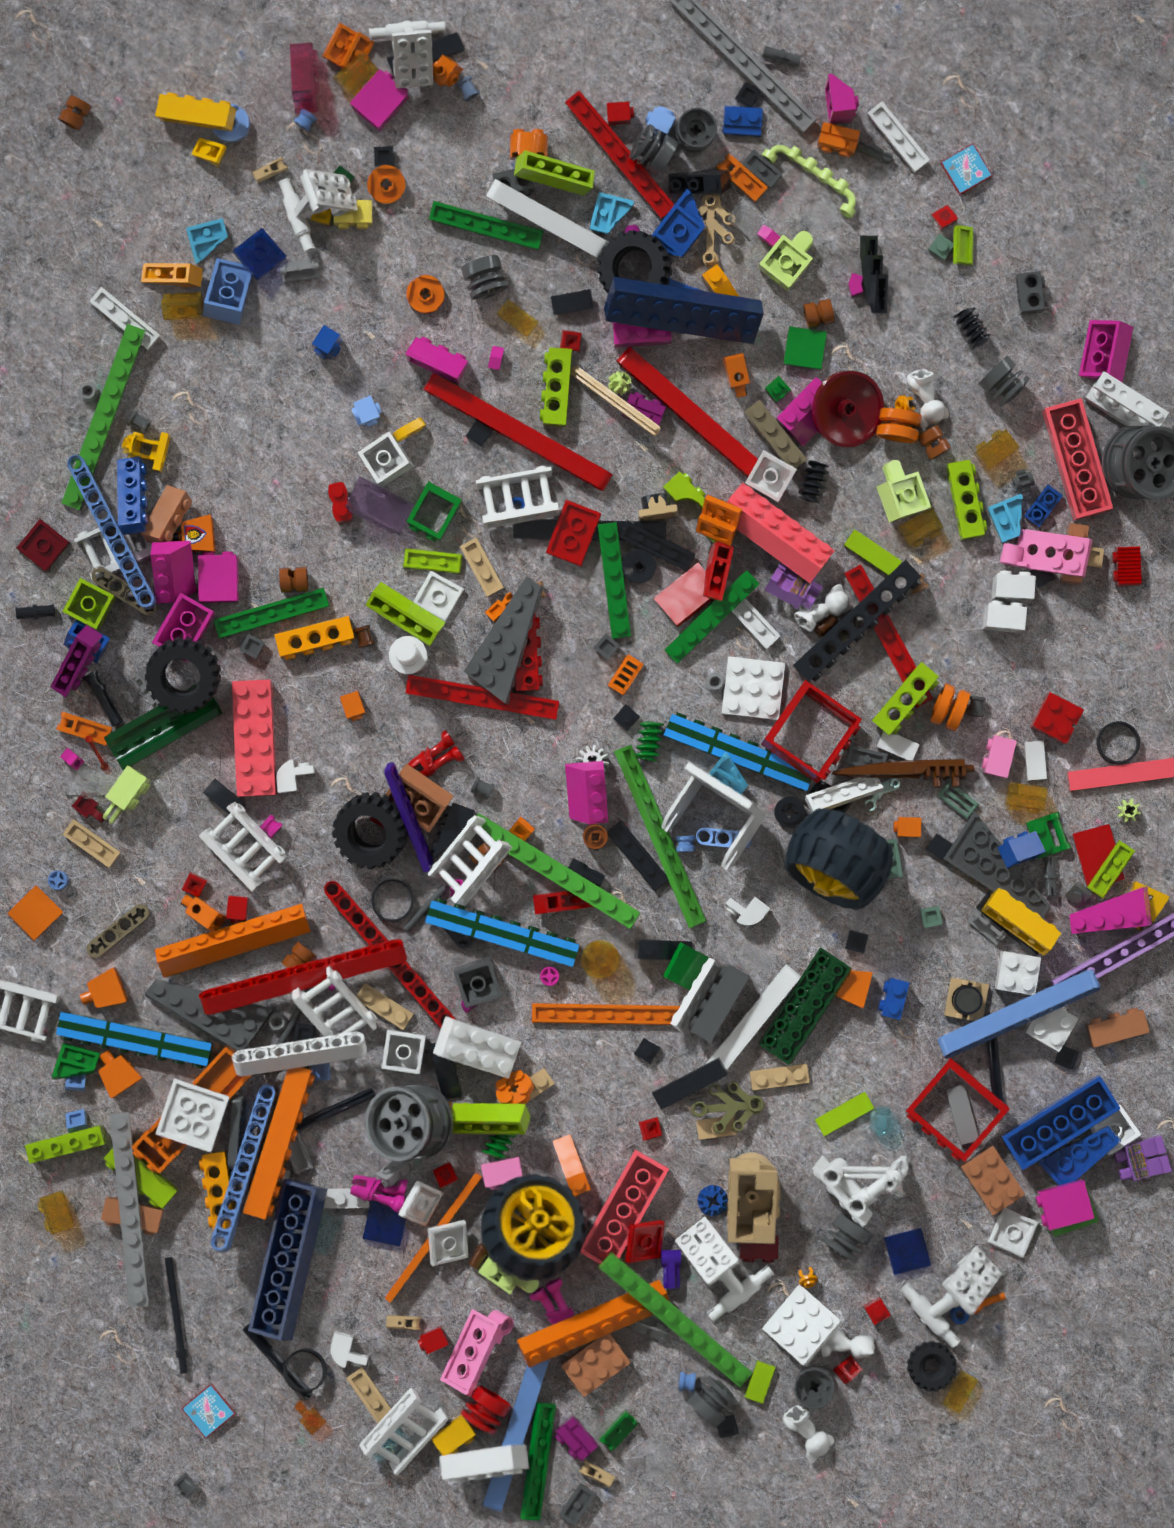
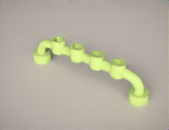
(823, 175)

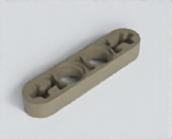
(122, 593)
(119, 932)

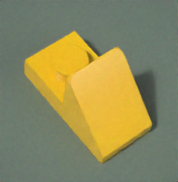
(209, 151)

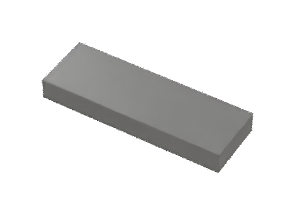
(962, 1114)

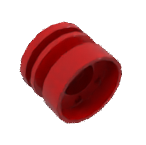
(484, 1411)

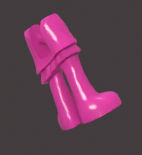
(366, 1188)
(554, 1316)

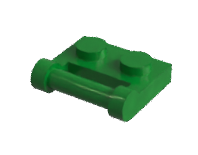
(1041, 827)

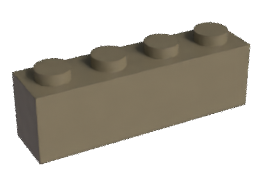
(774, 435)

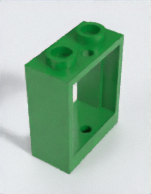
(444, 495)

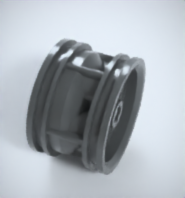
(1120, 465)
(385, 1124)

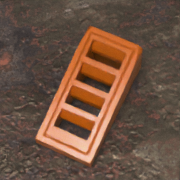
(617, 688)

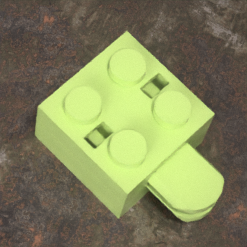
(788, 259)
(901, 493)
(126, 792)
(506, 1282)

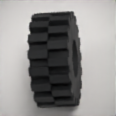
(946, 1370)

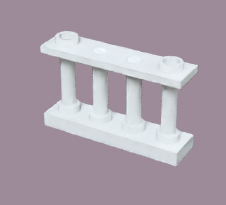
(1124, 403)
(530, 511)
(85, 536)
(225, 850)
(485, 866)
(29, 994)
(315, 1014)
(393, 1419)

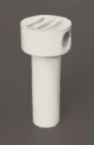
(408, 655)

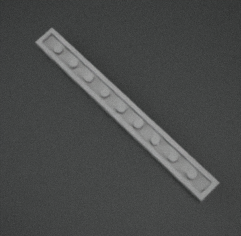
(745, 63)
(129, 1209)

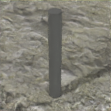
(424, 909)

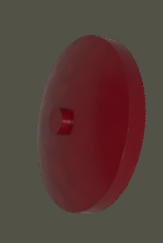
(847, 408)

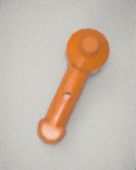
(990, 1300)

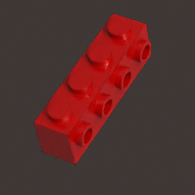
(527, 675)

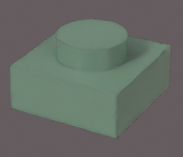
(941, 247)
(931, 916)

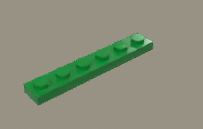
(486, 225)
(614, 580)
(271, 613)
(712, 617)
(538, 1461)

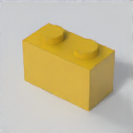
(454, 1435)

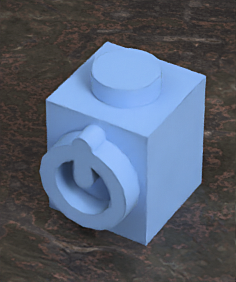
(661, 119)
(366, 411)

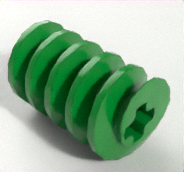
(649, 741)
(498, 1145)

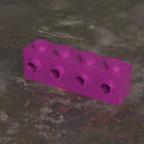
(77, 659)

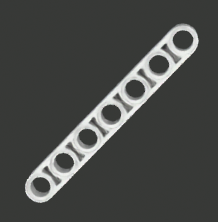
(546, 218)
(756, 1016)
(299, 1053)

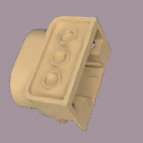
(752, 1199)

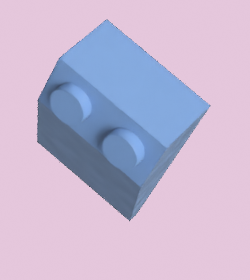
(227, 292)

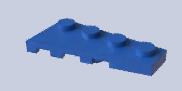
(1077, 1158)

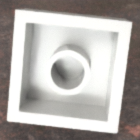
(385, 459)
(1013, 587)
(1004, 617)
(1017, 973)
(1052, 1028)
(404, 1051)

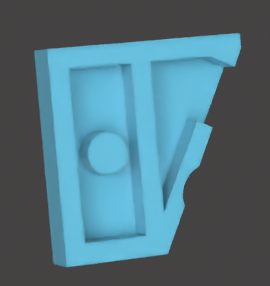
(609, 212)
(1007, 517)
(728, 774)

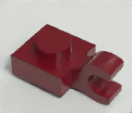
(88, 807)

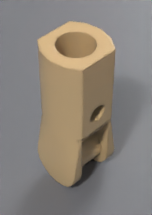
(266, 171)
(399, 1322)
(600, 1475)

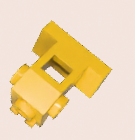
(133, 443)

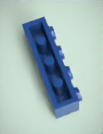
(131, 495)

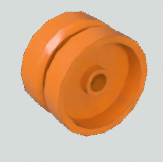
(899, 425)
(950, 707)

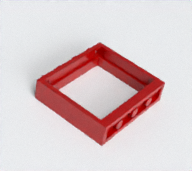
(829, 704)
(941, 1139)

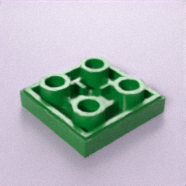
(804, 348)
(685, 966)

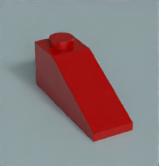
(717, 570)
(558, 902)

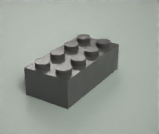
(719, 1002)

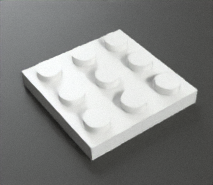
(753, 688)
(192, 1115)
(802, 1325)

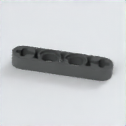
(237, 1128)

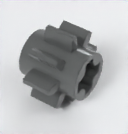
(1023, 480)

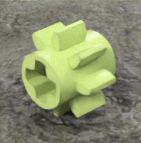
(619, 383)
(1134, 812)

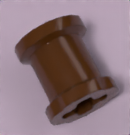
(364, 636)

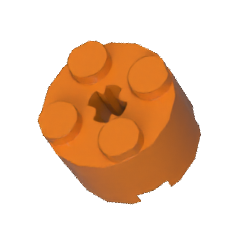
(530, 141)

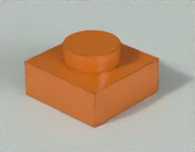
(522, 829)

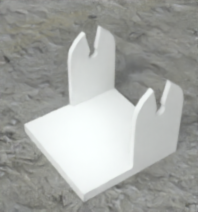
(689, 791)

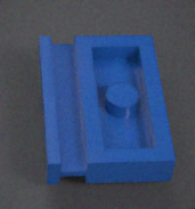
(742, 121)

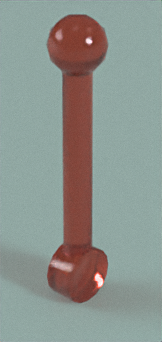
(104, 766)

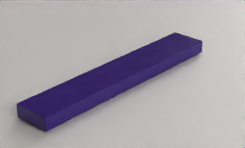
(408, 816)

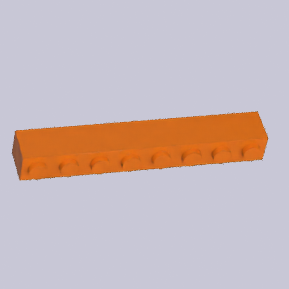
(232, 940)
(278, 1142)
(584, 1327)

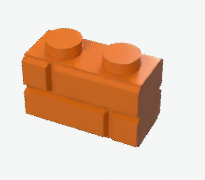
(838, 139)

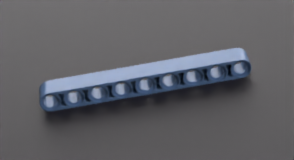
(110, 522)
(1019, 1013)
(245, 1178)
(517, 1430)

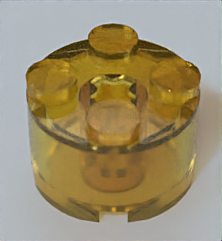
(590, 964)

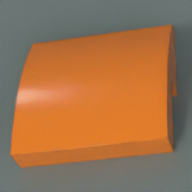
(346, 45)
(719, 520)
(35, 913)

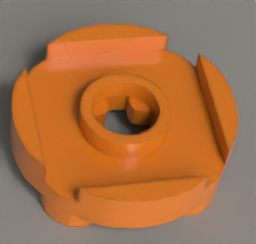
(393, 175)
(419, 285)
(505, 1086)

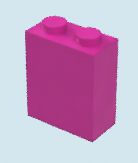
(379, 100)
(218, 578)
(1064, 1205)

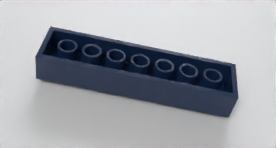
(683, 310)
(287, 1260)

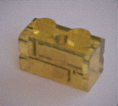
(355, 74)
(182, 306)
(996, 449)
(920, 528)
(1025, 797)
(56, 1212)

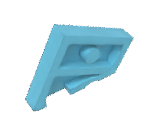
(206, 238)

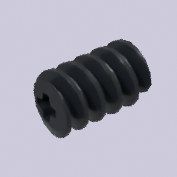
(973, 327)
(813, 482)

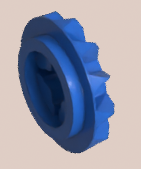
(703, 1202)

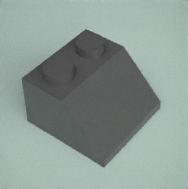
(477, 981)

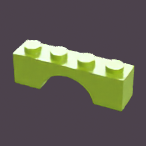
(682, 490)

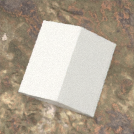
(770, 476)
(1123, 1128)

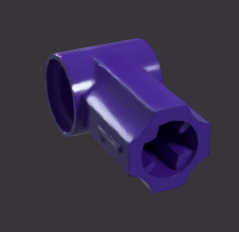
(671, 1268)

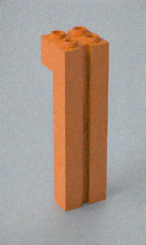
(217, 1077)

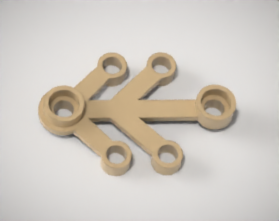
(712, 226)

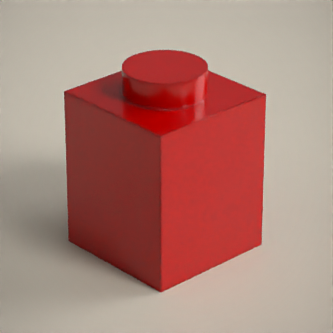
(619, 113)
(237, 908)
(876, 1310)
(433, 1340)

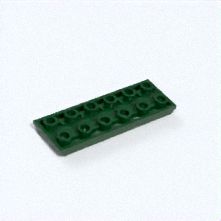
(156, 730)
(805, 1006)

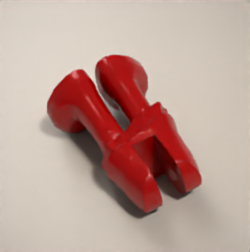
(426, 757)

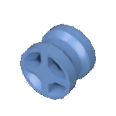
(305, 120)
(685, 843)
(55, 880)
(686, 1381)

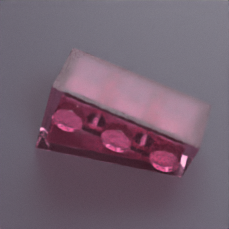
(304, 76)

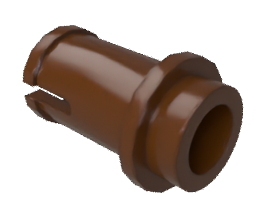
(825, 625)
(478, 1256)

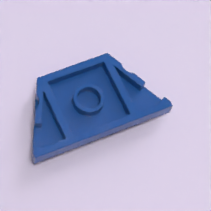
(681, 226)

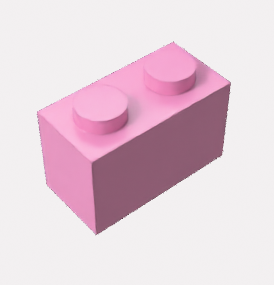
(999, 756)
(500, 1172)

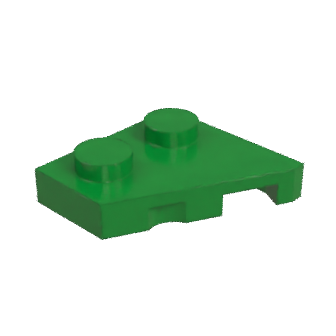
(75, 1062)

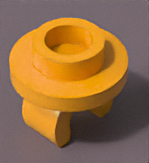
(903, 403)
(809, 1280)

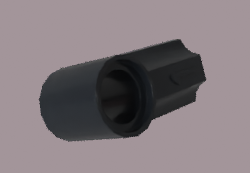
(586, 872)

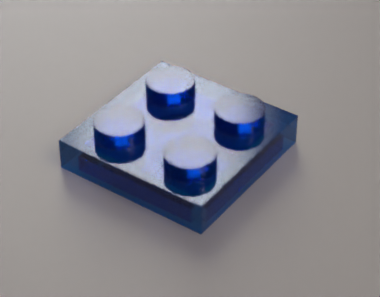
(259, 254)
(384, 1225)
(907, 1251)

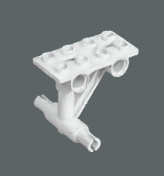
(411, 50)
(322, 192)
(840, 1182)
(715, 1262)
(965, 1288)

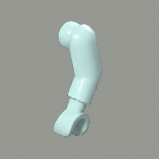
(888, 786)

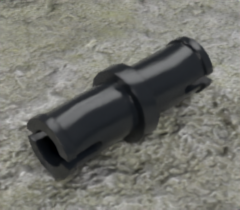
(35, 611)

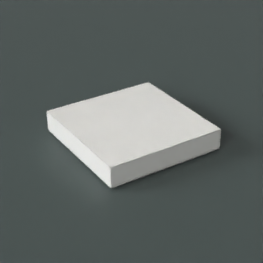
(438, 596)
(421, 1203)
(1013, 1232)
(448, 1243)

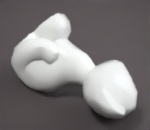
(921, 384)
(835, 603)
(860, 1346)
(817, 1442)

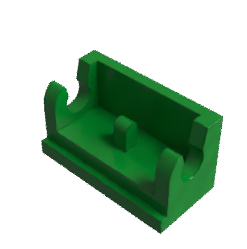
(618, 1430)

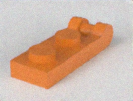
(743, 178)
(84, 727)

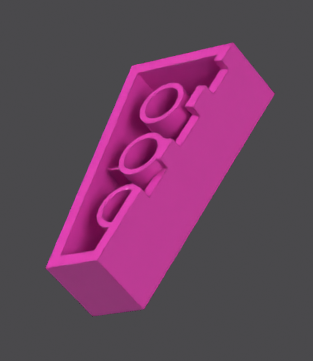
(1117, 913)

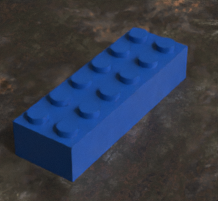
(1060, 1122)

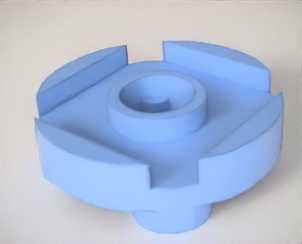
(239, 129)

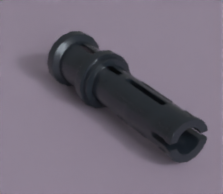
(99, 690)

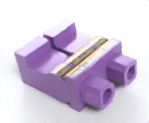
(792, 588)
(1137, 1162)

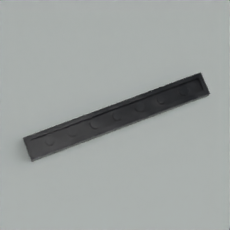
(545, 527)

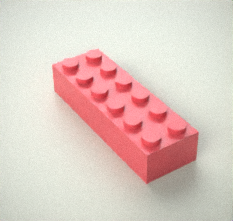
(1077, 459)
(780, 534)
(254, 738)
(624, 1207)

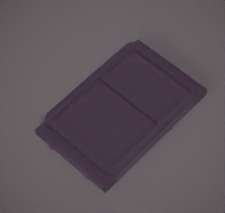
(379, 506)

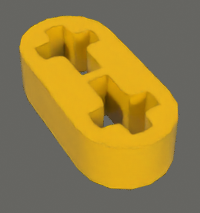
(409, 429)

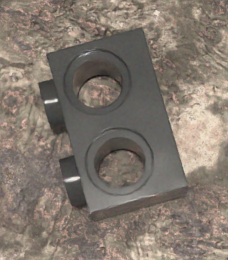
(508, 177)
(1025, 292)

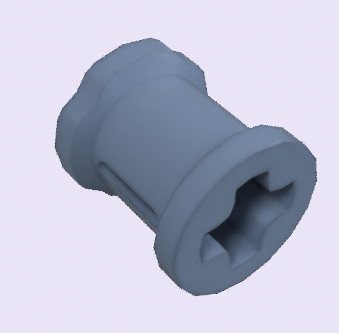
(467, 88)

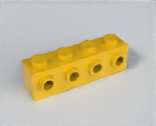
(195, 112)
(1021, 921)

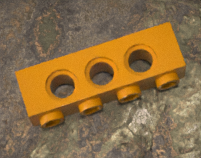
(285, 639)
(218, 1160)

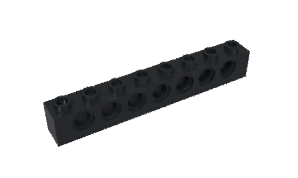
(904, 571)

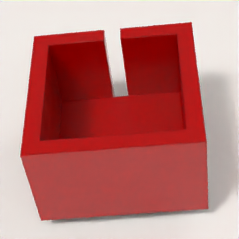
(1056, 718)

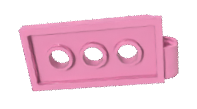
(1020, 555)
(493, 1331)

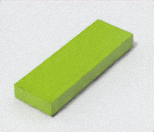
(872, 552)
(432, 561)
(1111, 869)
(844, 1113)

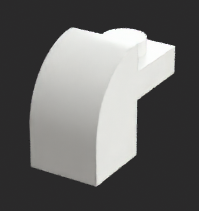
(286, 775)
(751, 914)
(341, 1351)

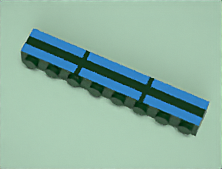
(742, 754)
(502, 933)
(134, 1038)

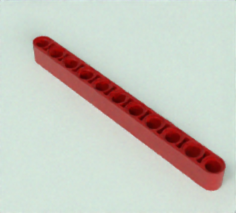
(687, 411)
(518, 432)
(379, 938)
(302, 976)

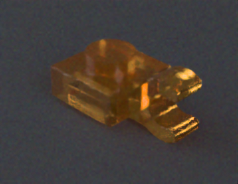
(311, 1419)

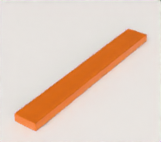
(603, 1014)
(425, 1247)

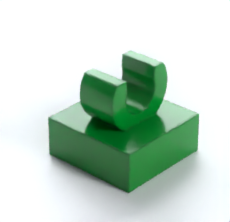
(777, 389)

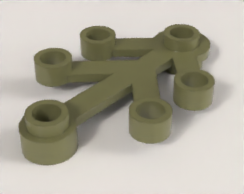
(730, 1107)

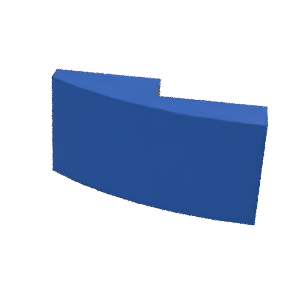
(1043, 505)

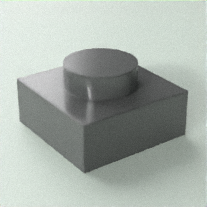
(252, 646)
(606, 646)
(1078, 894)

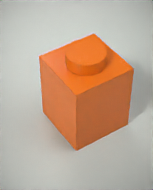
(353, 706)
(907, 827)

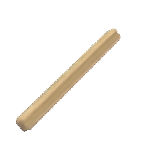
(615, 400)

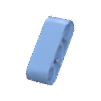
(713, 840)

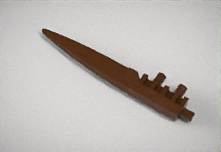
(913, 769)

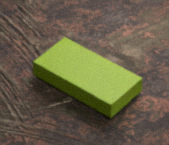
(963, 245)
(759, 1381)

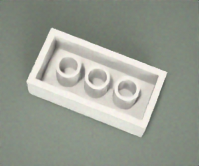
(477, 1047)
(484, 1463)

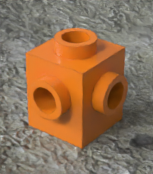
(446, 71)

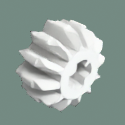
(591, 754)

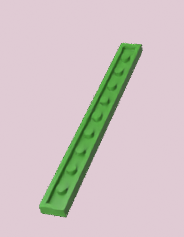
(106, 410)
(660, 838)
(563, 876)
(675, 1319)

